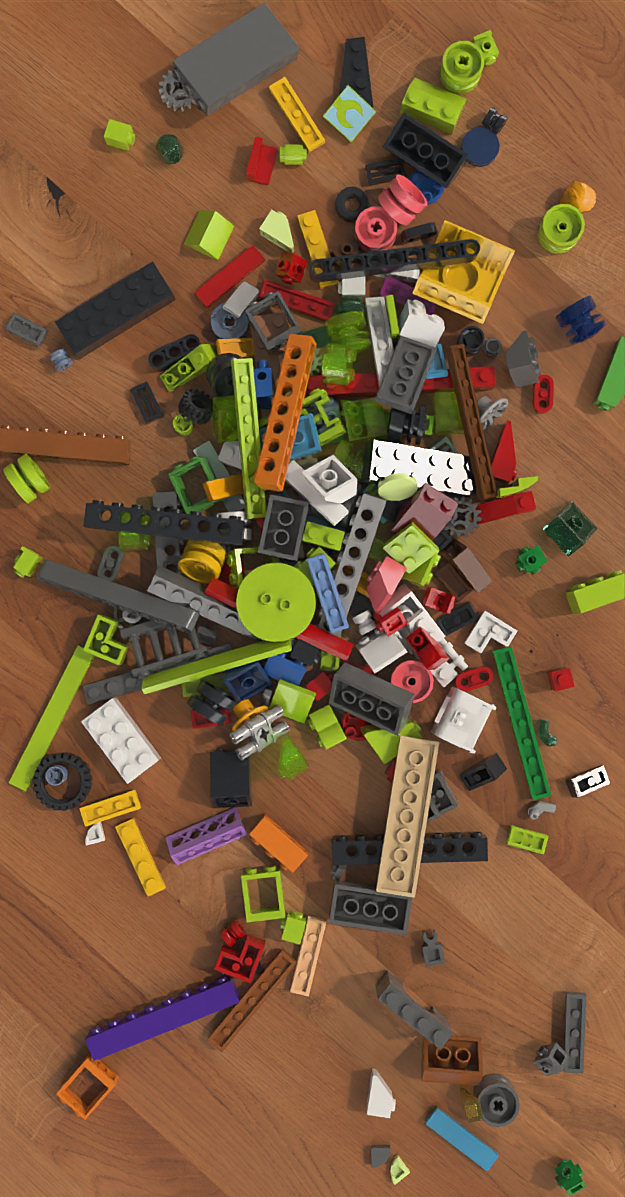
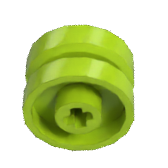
(461, 67)
(561, 228)
(27, 478)

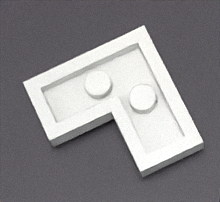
(487, 628)

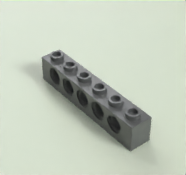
(166, 500)

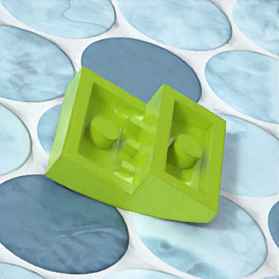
(517, 486)

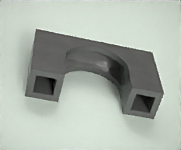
(429, 1023)

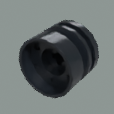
(407, 424)

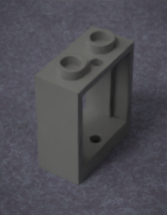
(256, 308)

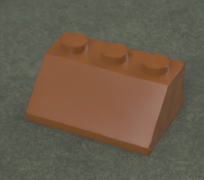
(454, 1063)

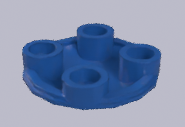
(430, 189)

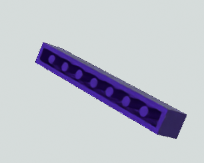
(162, 1018)

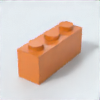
(278, 844)

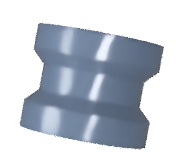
(61, 360)

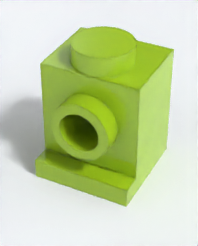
(484, 41)
(26, 562)

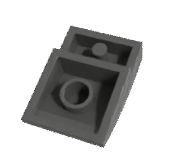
(442, 797)

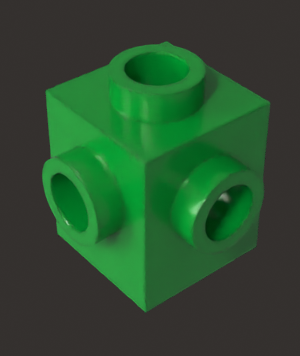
(536, 556)
(570, 1177)

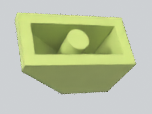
(277, 230)

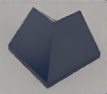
(246, 680)

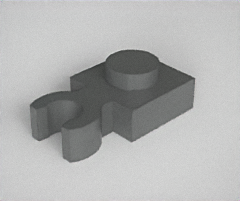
(432, 951)

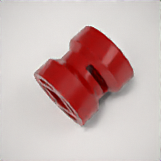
(233, 933)

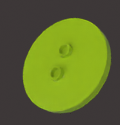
(276, 602)

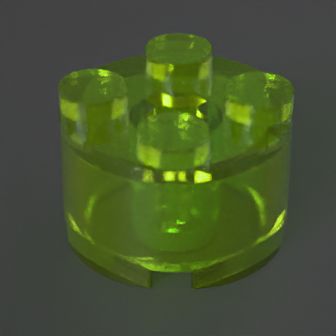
(338, 364)

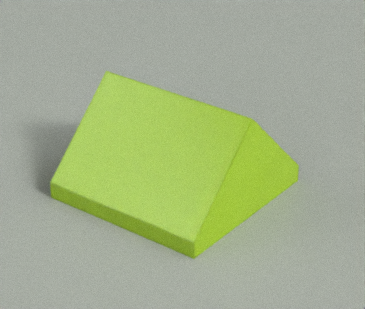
(209, 233)

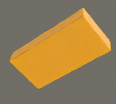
(241, 346)

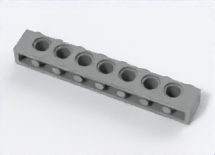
(376, 506)

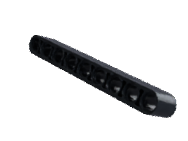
(400, 254)

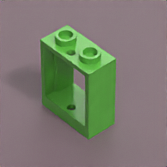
(181, 490)

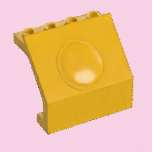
(465, 286)

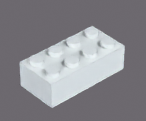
(121, 739)

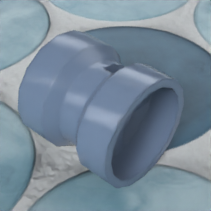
(53, 775)

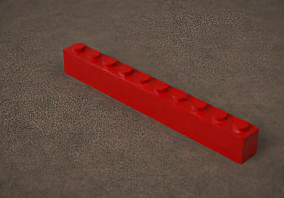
(367, 384)

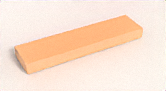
(308, 955)

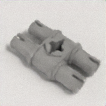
(259, 732)

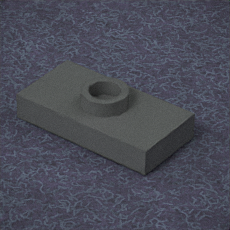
(26, 330)

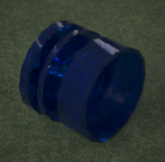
(581, 321)

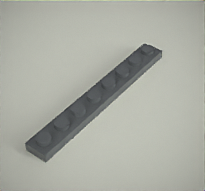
(128, 682)

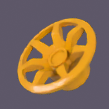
(246, 711)

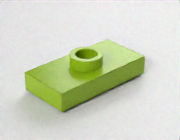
(527, 839)

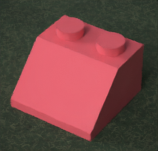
(384, 582)

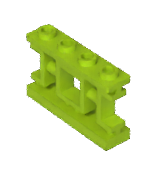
(328, 435)

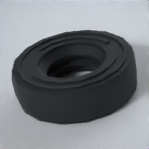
(351, 192)

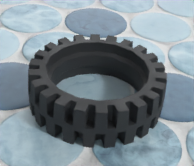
(39, 786)

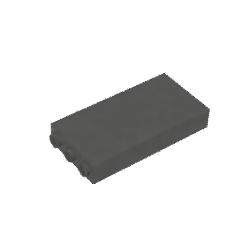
(235, 59)

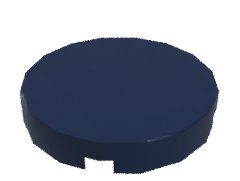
(481, 146)

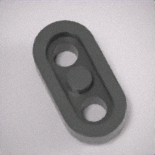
(111, 564)

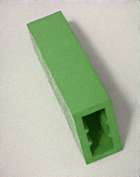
(613, 382)

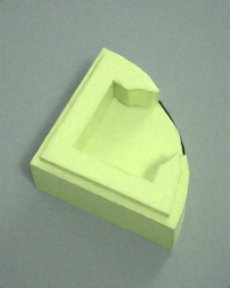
(398, 1169)

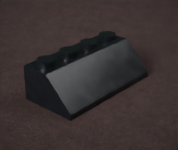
(426, 151)

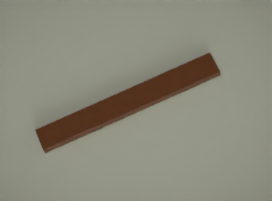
(471, 421)

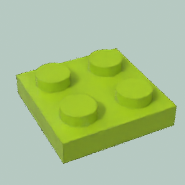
(410, 547)

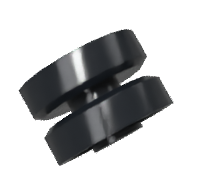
(220, 374)
(210, 705)

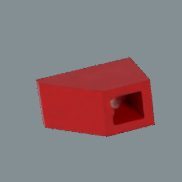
(427, 649)

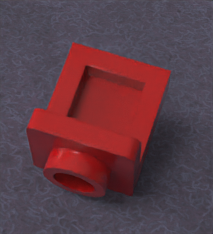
(438, 600)

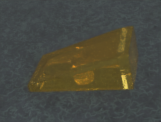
(471, 1106)

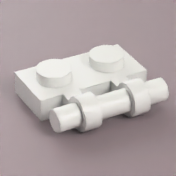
(446, 672)

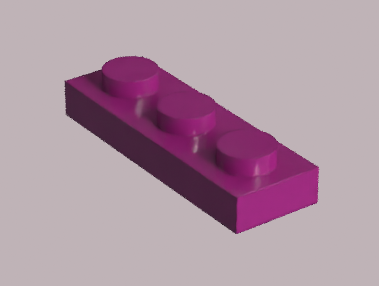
(402, 292)

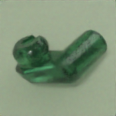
(545, 736)

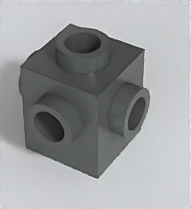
(551, 1059)

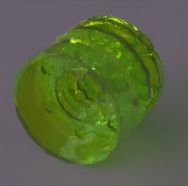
(347, 331)
(351, 461)

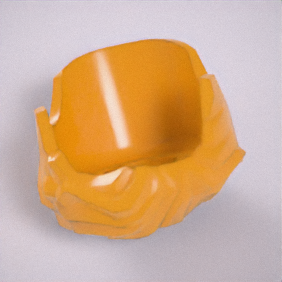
(579, 196)

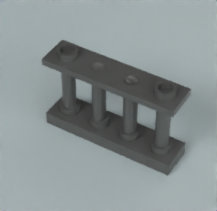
(151, 629)

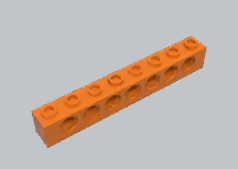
(275, 479)

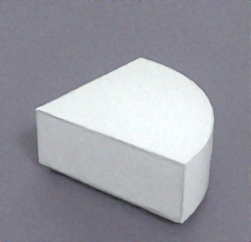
(95, 834)

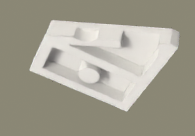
(421, 619)

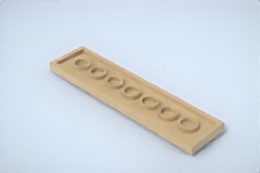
(407, 816)

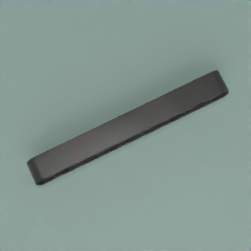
(118, 596)

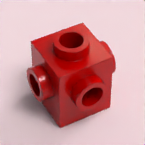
(291, 268)

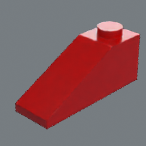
(504, 458)
(506, 507)

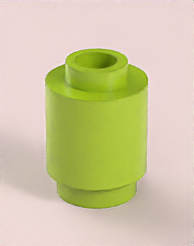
(293, 154)

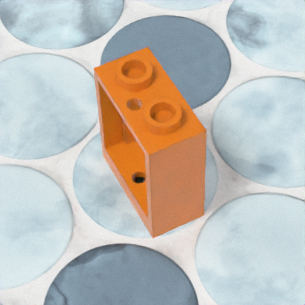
(101, 1072)

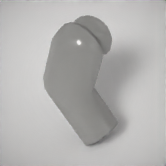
(539, 807)

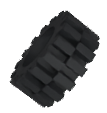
(196, 406)

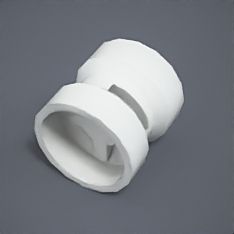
(365, 622)

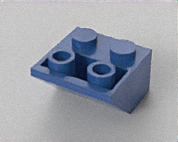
(285, 669)

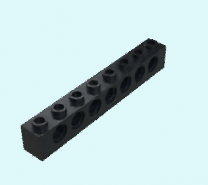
(94, 520)
(477, 853)

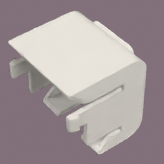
(461, 719)

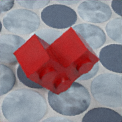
(243, 963)

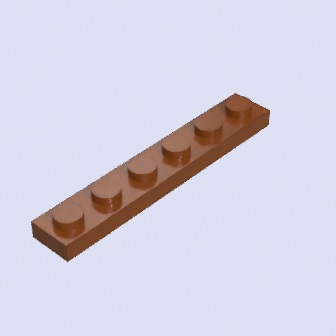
(251, 1000)

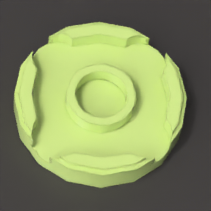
(397, 487)

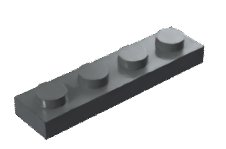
(574, 1031)

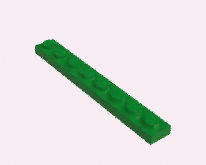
(521, 723)

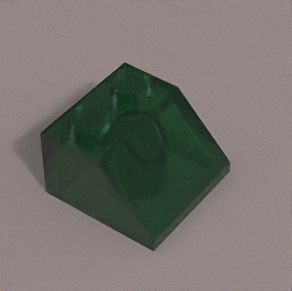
(570, 528)

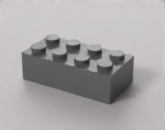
(371, 698)
(364, 908)

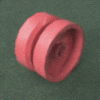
(402, 200)
(373, 220)
(413, 669)

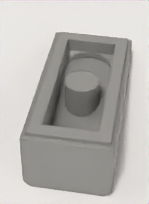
(240, 299)

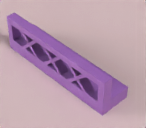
(206, 840)

